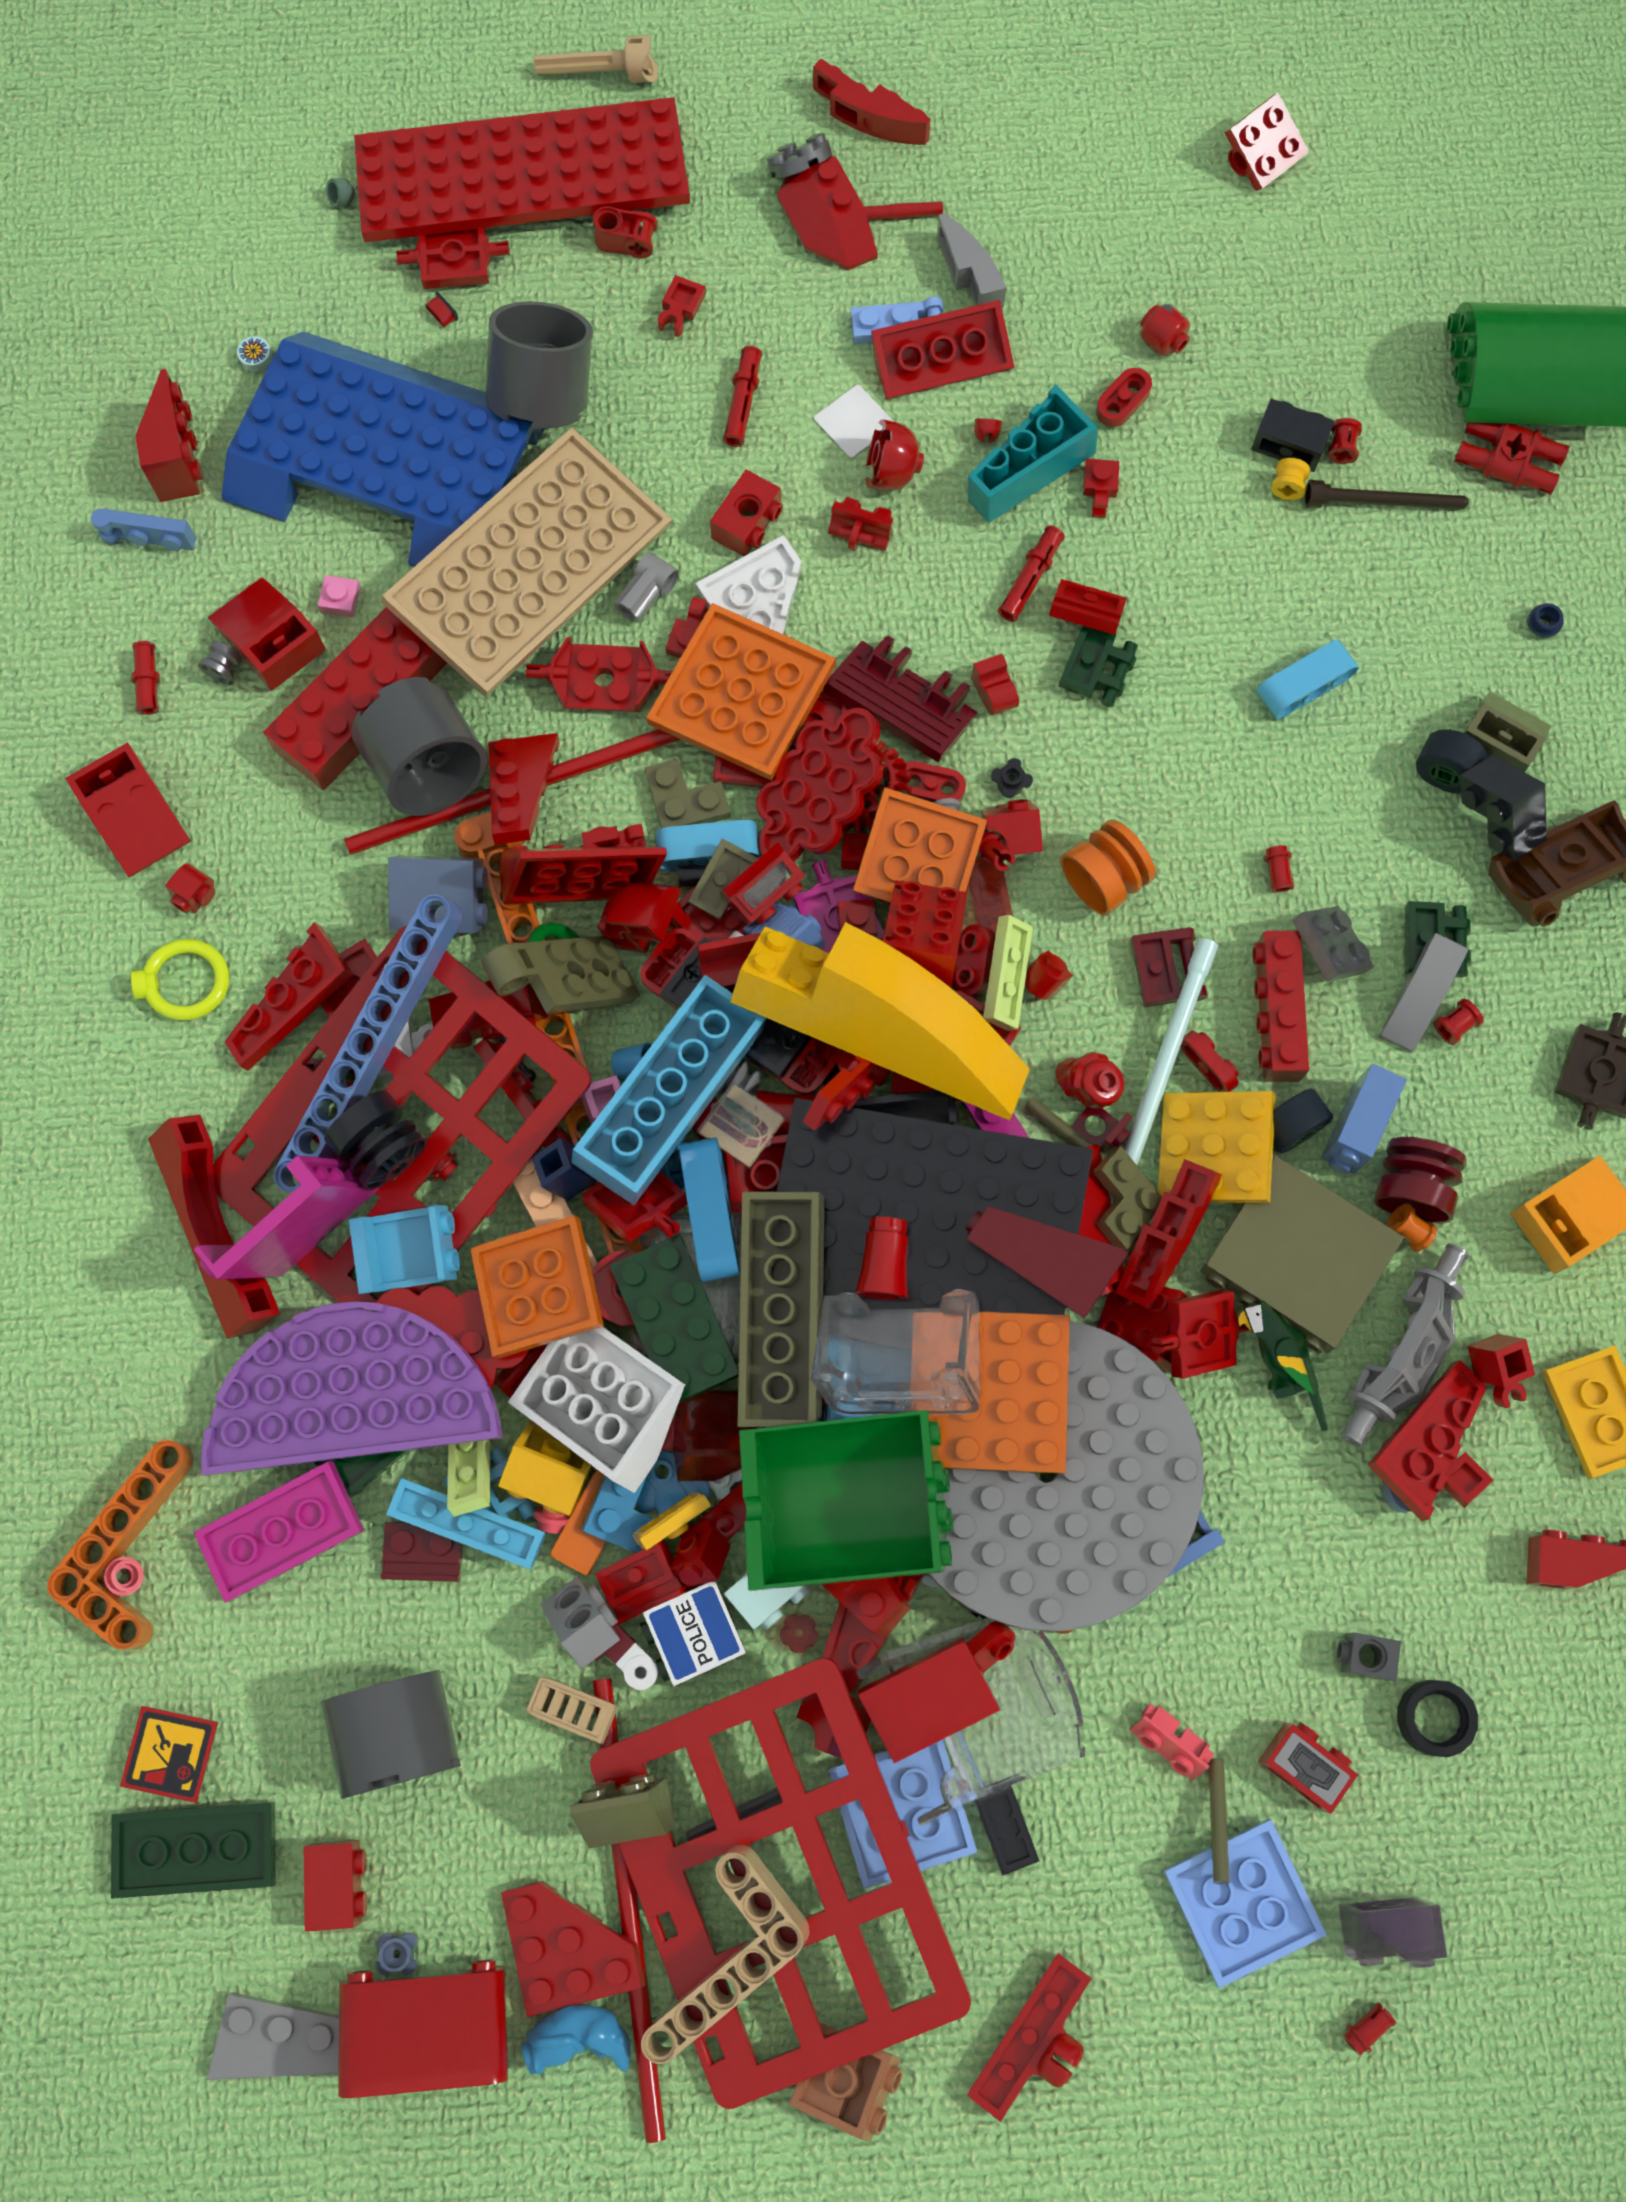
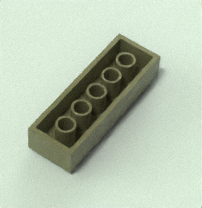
(780, 1307)

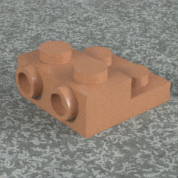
(851, 2094)

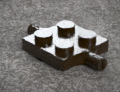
(1596, 1071)

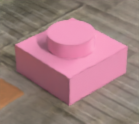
(339, 596)

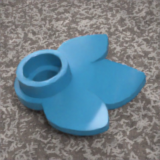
(666, 1492)

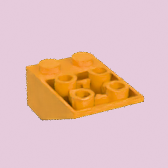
(1574, 1215)

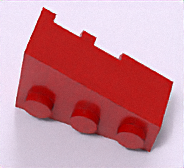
(873, 1601)

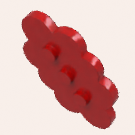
(821, 784)
(459, 1317)

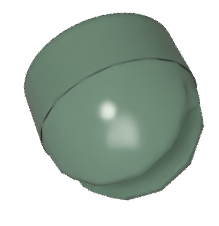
(339, 192)

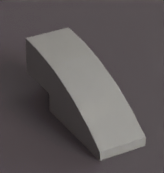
(969, 262)
(1423, 992)

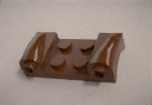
(1565, 864)

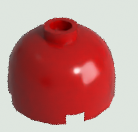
(893, 457)

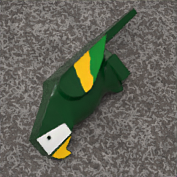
(1284, 1355)

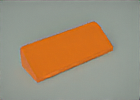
(575, 1546)

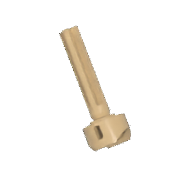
(633, 59)

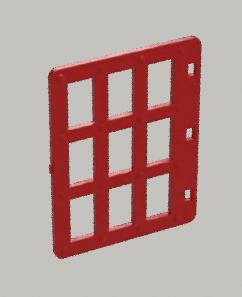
(287, 1103)
(690, 1956)

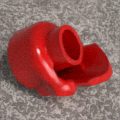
(1091, 1079)

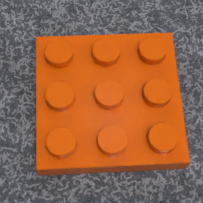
(917, 844)
(536, 1287)

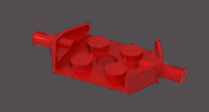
(578, 665)

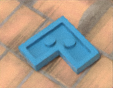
(613, 1516)

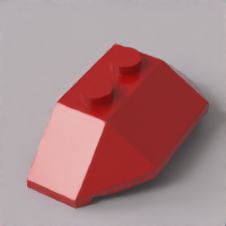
(828, 214)

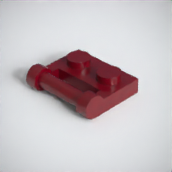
(1156, 964)

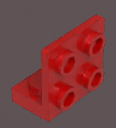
(1139, 1324)

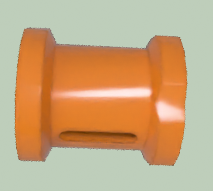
(1413, 1228)

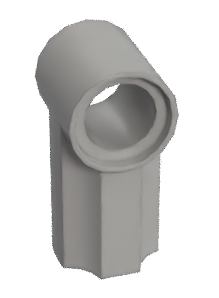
(650, 580)

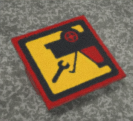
(169, 1754)

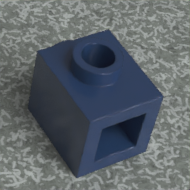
(558, 1172)

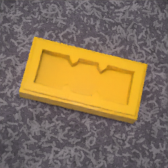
(672, 1521)

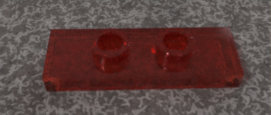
(988, 894)

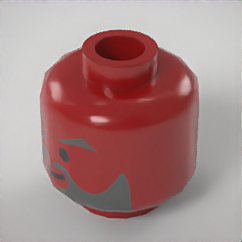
(1165, 329)

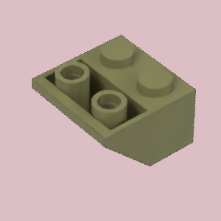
(1508, 731)
(624, 1812)

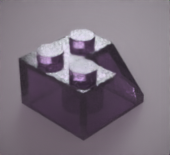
(1393, 1927)

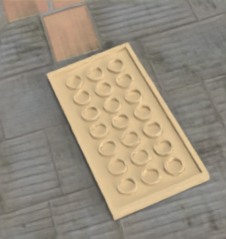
(526, 562)

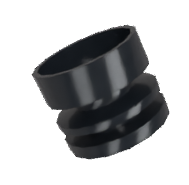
(375, 1140)

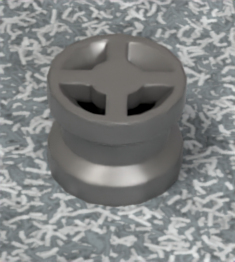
(220, 662)

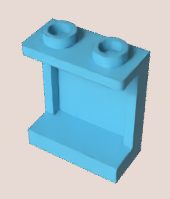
(404, 1249)

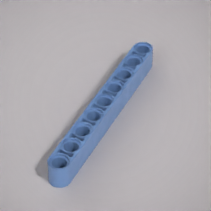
(370, 1023)

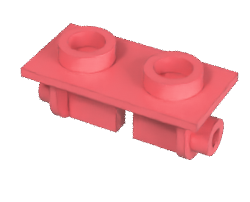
(1186, 1753)

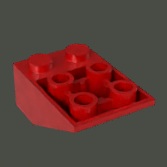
(167, 443)
(268, 633)
(128, 809)

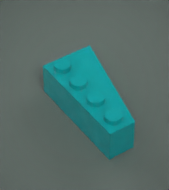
(1034, 455)

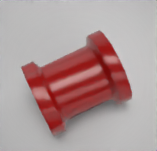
(1345, 441)
(1458, 1021)

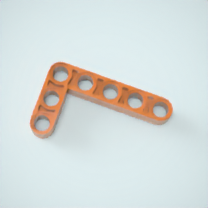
(114, 1544)

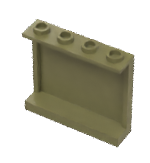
(1303, 1256)

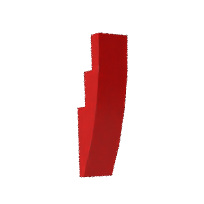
(1168, 1235)

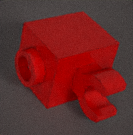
(1502, 1363)

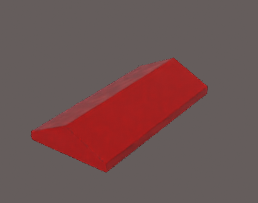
(942, 349)

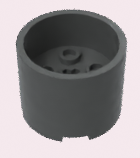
(538, 363)
(419, 747)
(390, 1733)

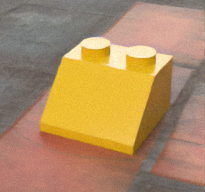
(545, 1471)

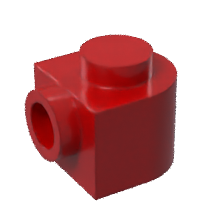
(190, 889)
(1047, 976)

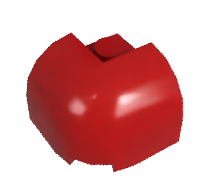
(642, 915)

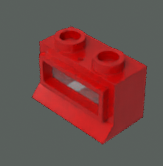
(763, 885)

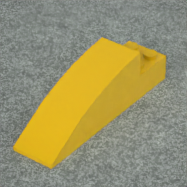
(883, 1011)

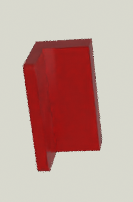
(724, 958)

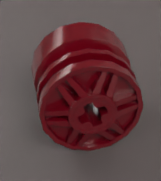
(1421, 1177)

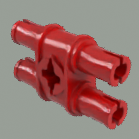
(1525, 445)

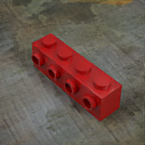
(1281, 1006)

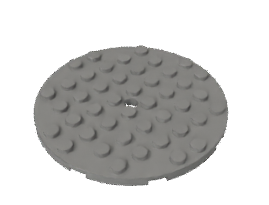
(1103, 1529)

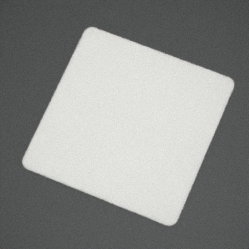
(852, 420)

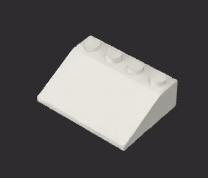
(602, 1403)

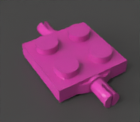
(823, 899)

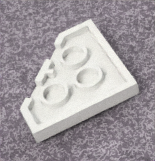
(757, 584)

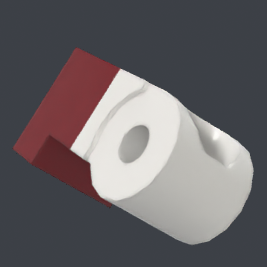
(636, 1663)

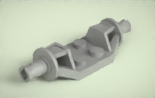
(1417, 1356)

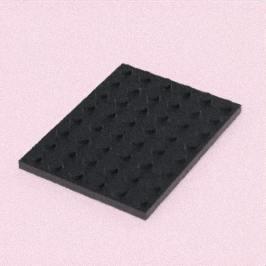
(936, 1182)

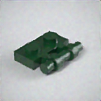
(1087, 661)
(1428, 918)

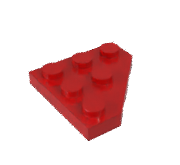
(566, 1951)

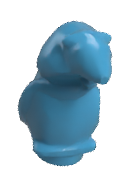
(571, 2032)

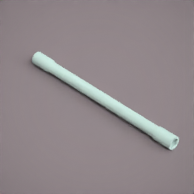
(1197, 971)

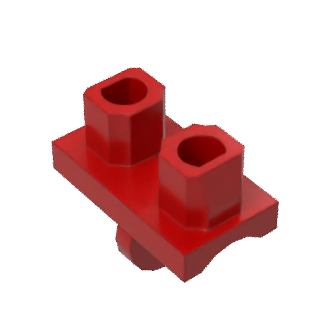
(860, 525)

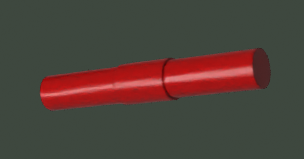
(904, 210)

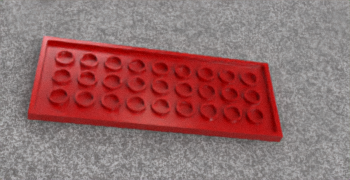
(520, 169)

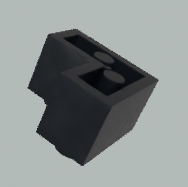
(1511, 804)

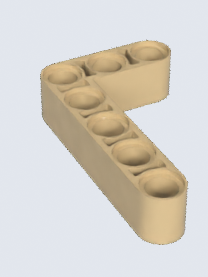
(737, 1967)

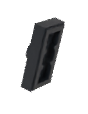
(1007, 1832)

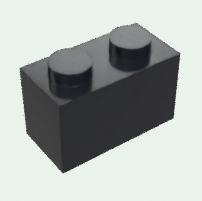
(1292, 433)

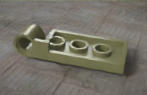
(595, 966)

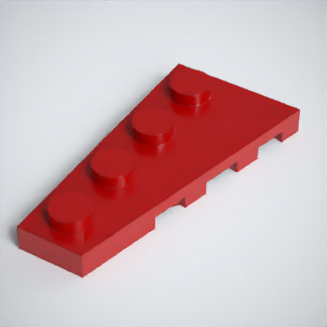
(517, 782)
(301, 988)
(1428, 1439)

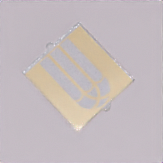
(741, 1124)

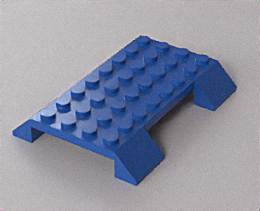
(372, 438)

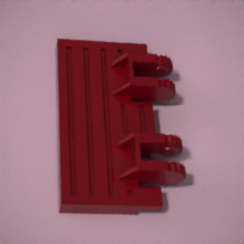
(901, 702)

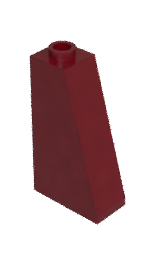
(1053, 1260)

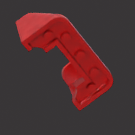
(422, 2032)

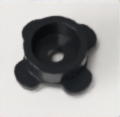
(1007, 787)

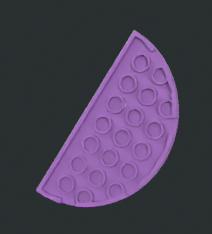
(347, 1387)

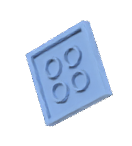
(914, 1791)
(1254, 1916)

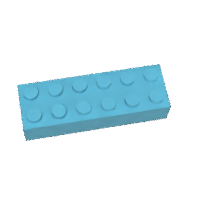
(667, 1091)

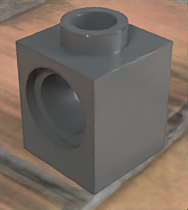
(1385, 1656)

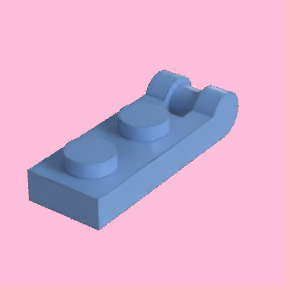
(143, 529)

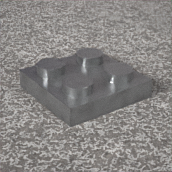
(1333, 943)

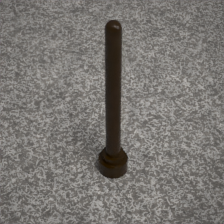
(1319, 494)

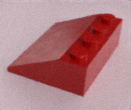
(576, 872)

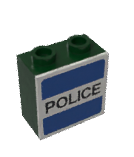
(692, 1634)

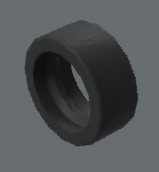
(1466, 1709)

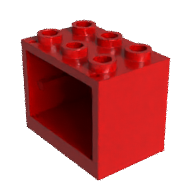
(927, 926)

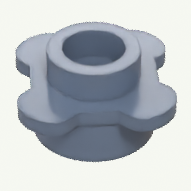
(390, 1964)

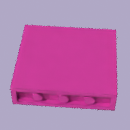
(295, 1226)

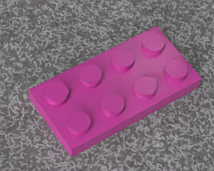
(279, 1531)

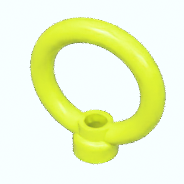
(146, 983)

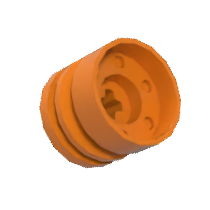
(1108, 867)

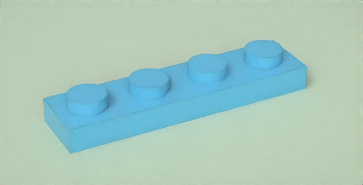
(476, 1529)

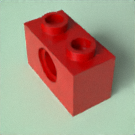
(748, 495)

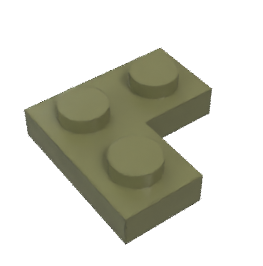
(681, 806)
(721, 870)
(1133, 1196)

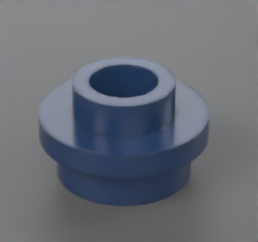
(1549, 613)

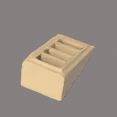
(548, 1701)

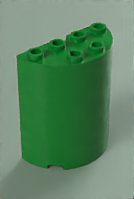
(1540, 363)
(844, 1501)

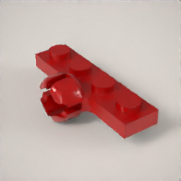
(1034, 2040)

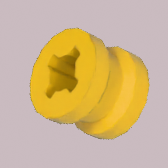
(1290, 479)

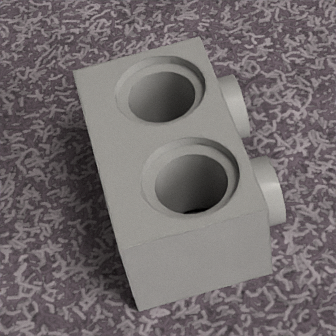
(581, 1621)

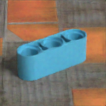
(1307, 679)
(698, 842)

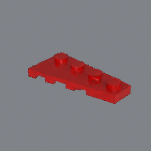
(844, 1091)
(853, 1643)

